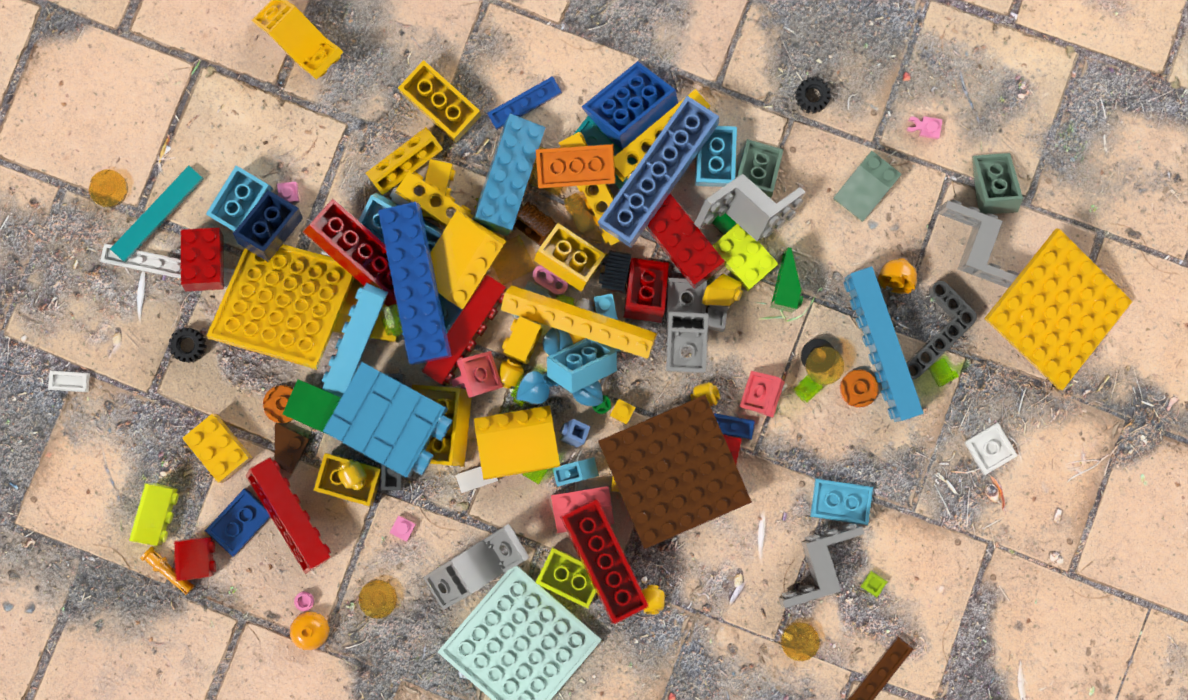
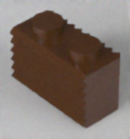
(534, 223)

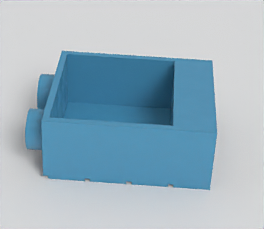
(388, 421)

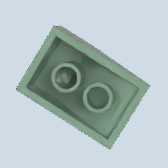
(761, 165)
(996, 184)
(867, 186)

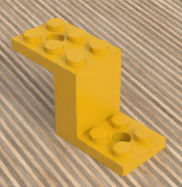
(298, 37)

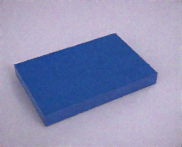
(238, 522)

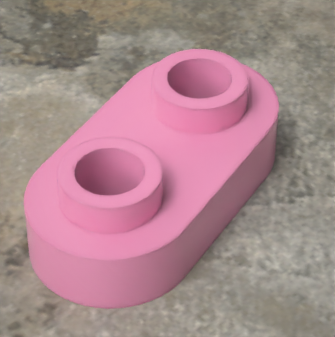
(549, 281)

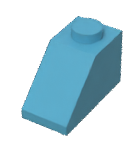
(575, 471)

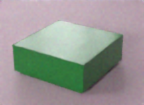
(723, 223)

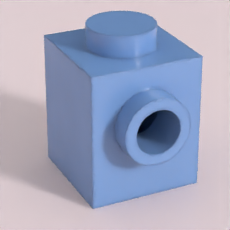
(574, 433)

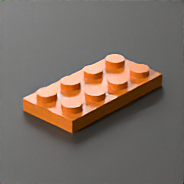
(575, 166)

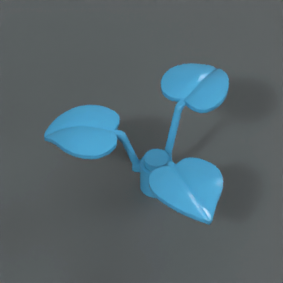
(535, 386)

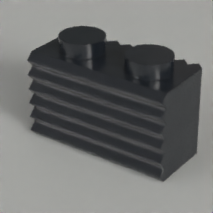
(615, 271)

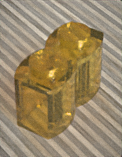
(576, 210)

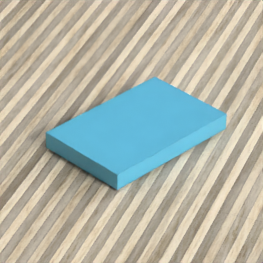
(841, 501)

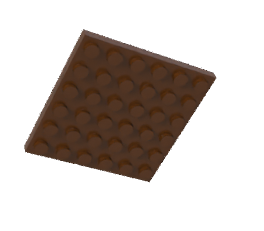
(674, 471)

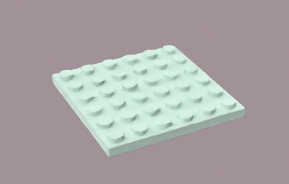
(519, 641)

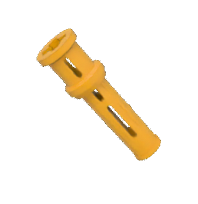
(160, 565)

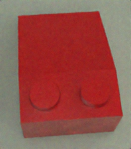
(646, 290)
(194, 558)

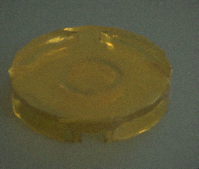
(108, 188)
(824, 365)
(378, 599)
(800, 641)

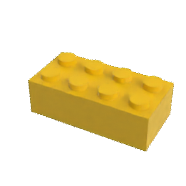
(439, 101)

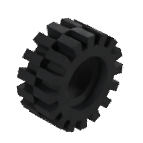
(815, 84)
(176, 340)

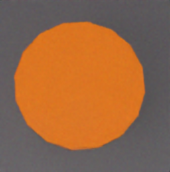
(859, 388)
(275, 403)

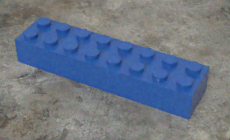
(414, 283)

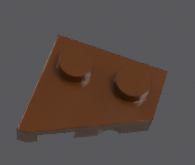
(288, 448)

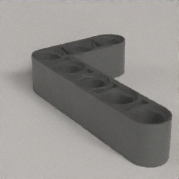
(943, 334)

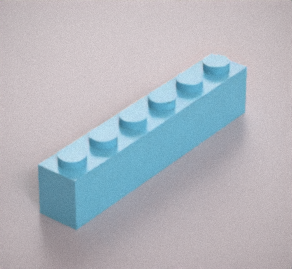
(355, 339)

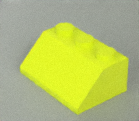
(154, 514)

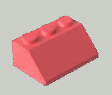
(569, 501)

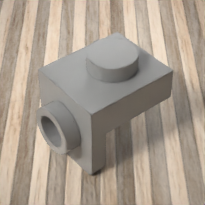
(717, 317)

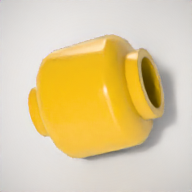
(510, 373)
(708, 389)
(352, 474)
(654, 598)

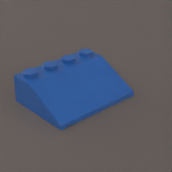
(630, 104)

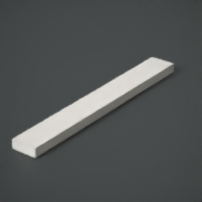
(152, 263)

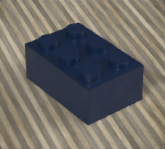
(268, 225)

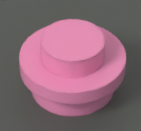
(304, 601)

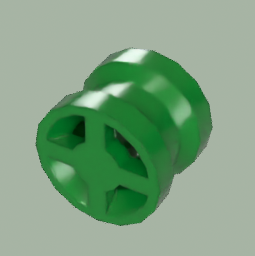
(604, 406)

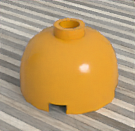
(898, 275)
(309, 630)

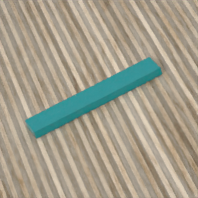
(156, 214)

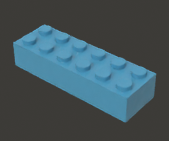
(508, 175)

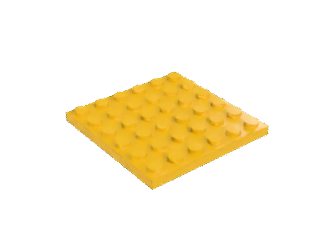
(283, 305)
(1058, 309)

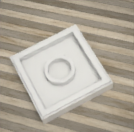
(990, 448)

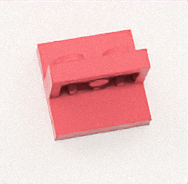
(478, 374)
(762, 393)

